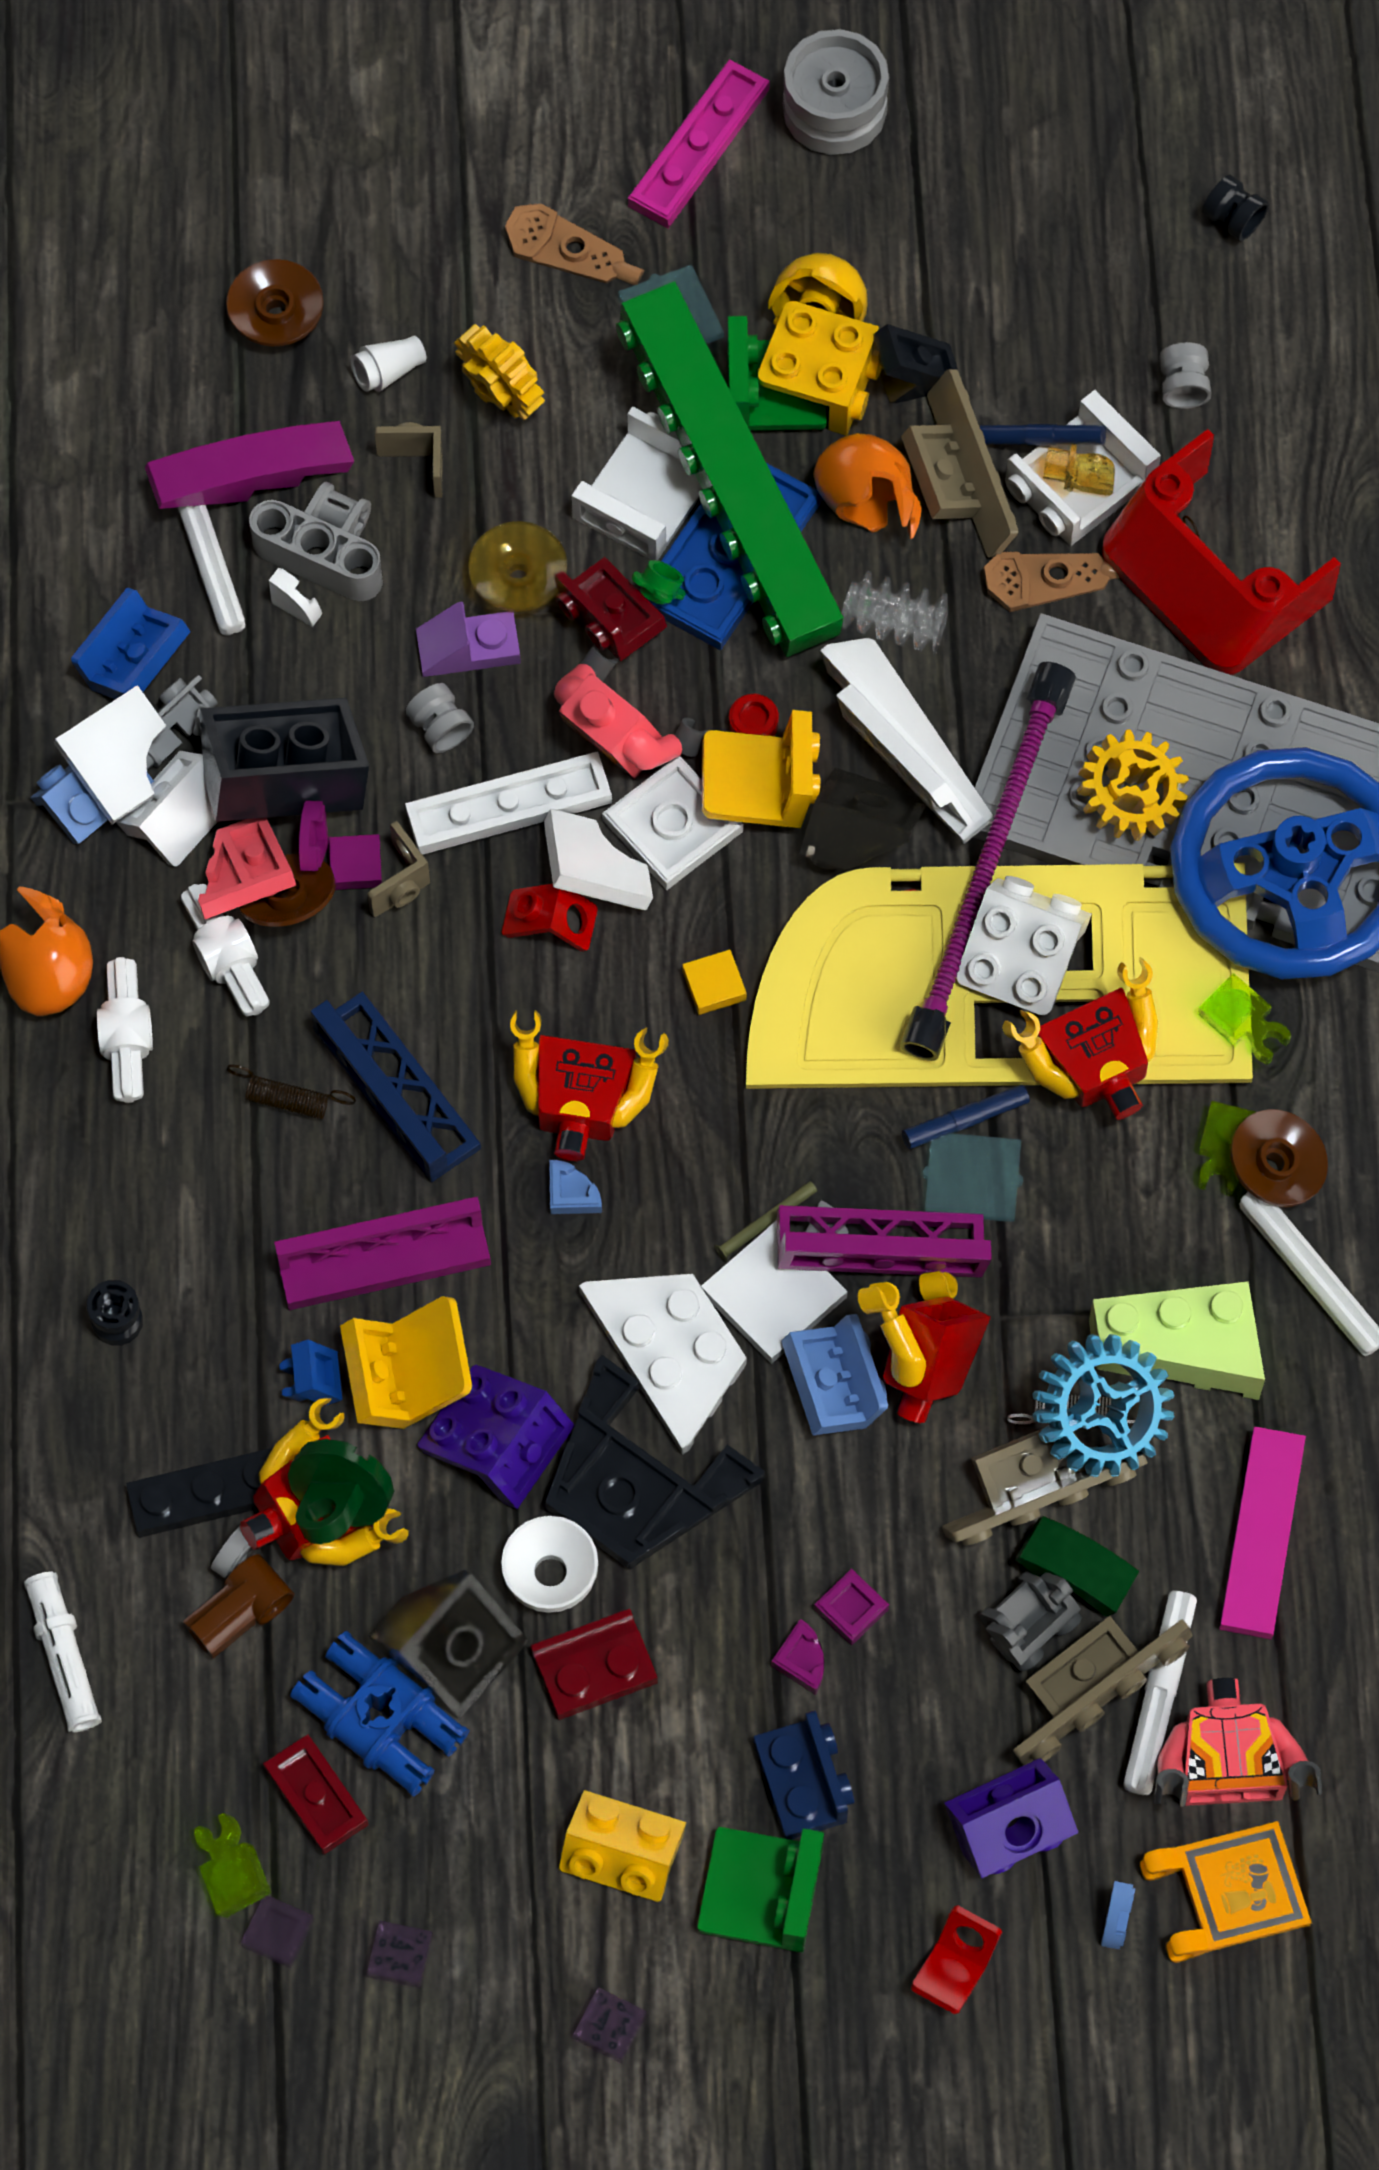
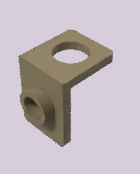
(413, 440)
(405, 885)

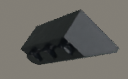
(279, 756)

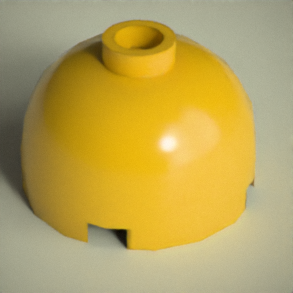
(822, 283)

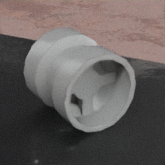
(1185, 375)
(439, 717)

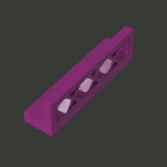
(879, 1251)
(382, 1253)

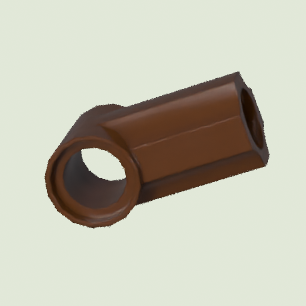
(250, 1596)

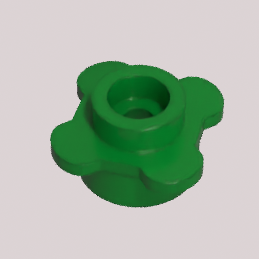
(660, 582)

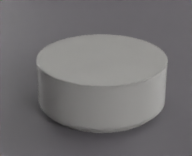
(231, 1554)

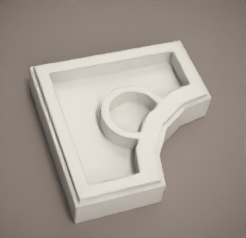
(111, 753)
(590, 865)

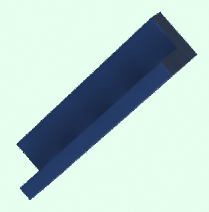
(386, 1092)

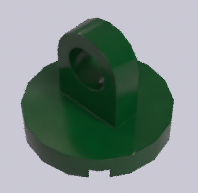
(337, 1487)

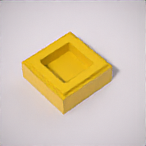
(714, 982)

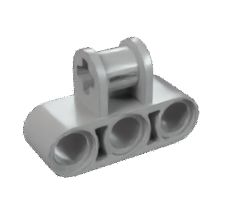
(329, 523)

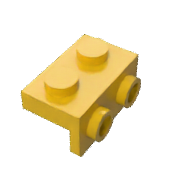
(621, 1846)

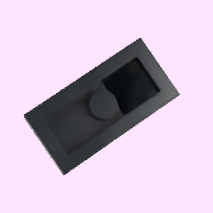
(911, 362)

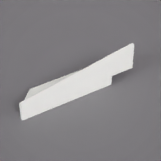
(899, 731)

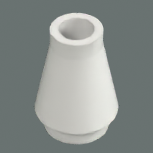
(385, 362)

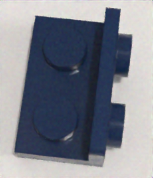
(803, 1776)

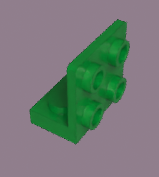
(759, 405)
(761, 1888)

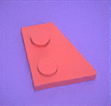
(244, 867)

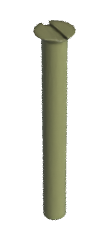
(763, 1222)

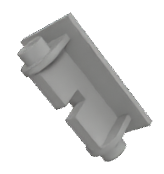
(180, 709)

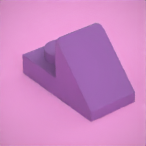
(467, 643)

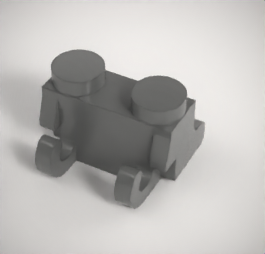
(1031, 1618)

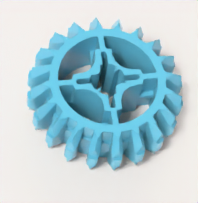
(1123, 1396)

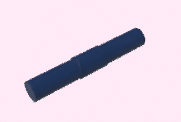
(1044, 434)
(965, 1116)

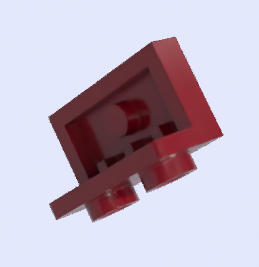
(610, 608)

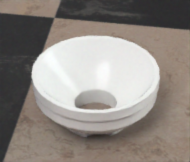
(543, 1540)

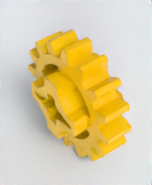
(499, 372)
(1132, 806)

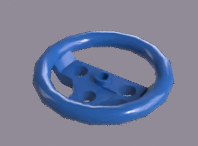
(1291, 858)

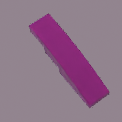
(256, 461)

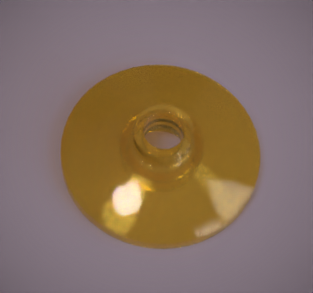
(514, 548)

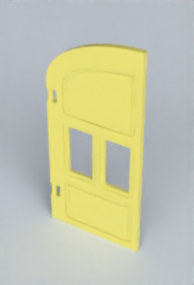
(869, 955)

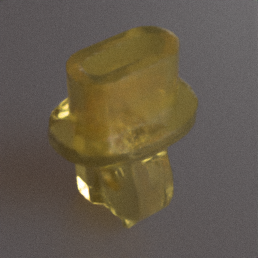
(1079, 471)

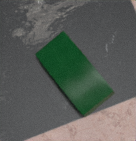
(1087, 1566)

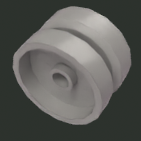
(835, 91)

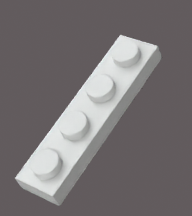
(508, 803)

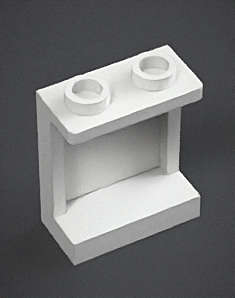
(1077, 511)

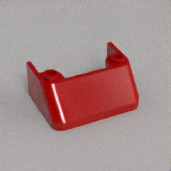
(1189, 587)

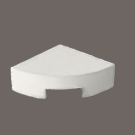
(286, 597)

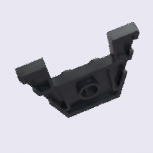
(622, 1492)

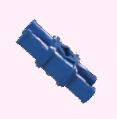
(379, 1739)

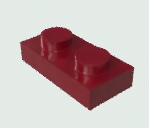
(315, 1794)

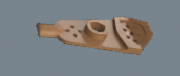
(551, 244)
(1035, 582)

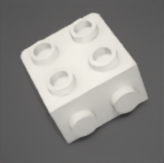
(1022, 944)

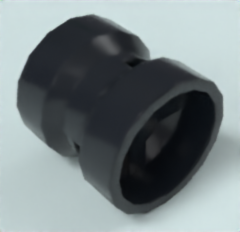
(1235, 207)
(119, 1323)

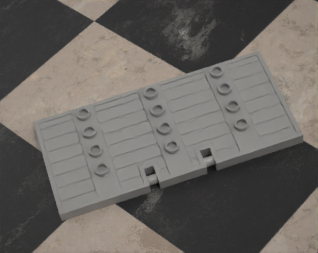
(1208, 724)

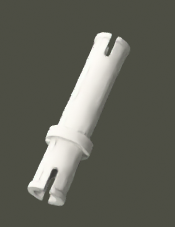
(56, 1631)

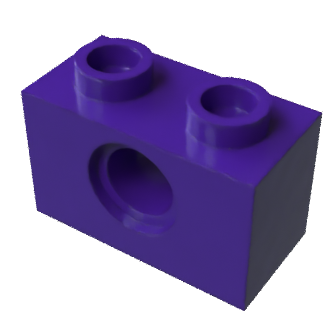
(985, 1812)

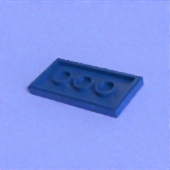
(712, 581)

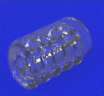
(895, 612)

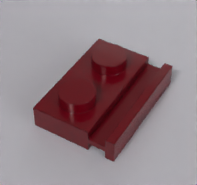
(594, 1664)

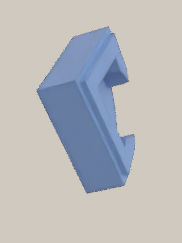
(572, 1190)
(1117, 1915)

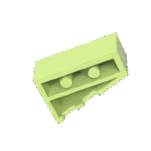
(1195, 1333)

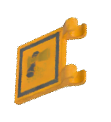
(1237, 1886)

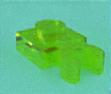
(1240, 1014)
(1216, 1141)
(235, 1872)

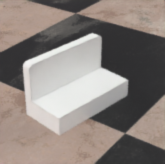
(178, 811)

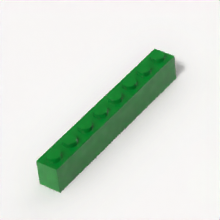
(729, 469)

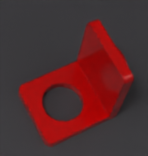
(545, 910)
(955, 1966)

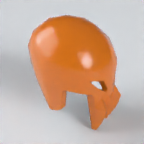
(861, 477)
(47, 968)

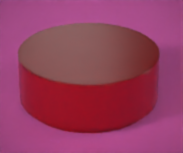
(754, 715)

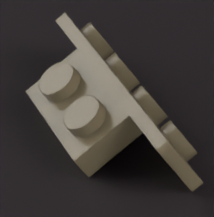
(957, 467)
(1021, 1480)
(1092, 1675)

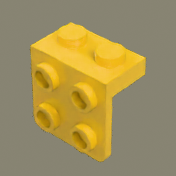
(822, 361)
(760, 775)
(406, 1366)

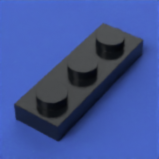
(196, 1493)

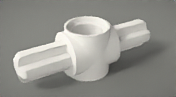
(226, 953)
(124, 1030)

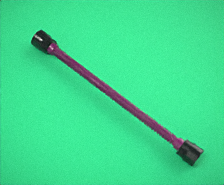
(928, 1024)

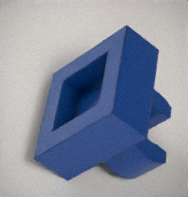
(314, 1372)

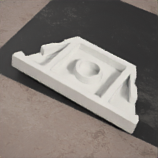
(670, 1345)

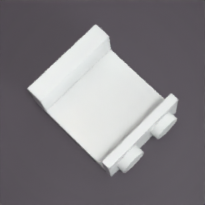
(641, 490)

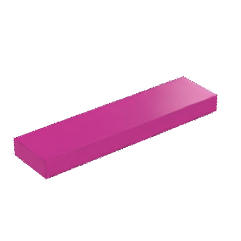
(698, 144)
(1262, 1533)

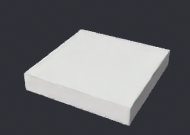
(666, 823)
(771, 1301)

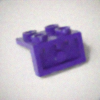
(499, 1433)

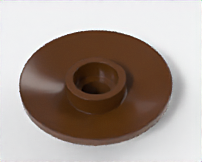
(270, 286)
(296, 903)
(1293, 1148)

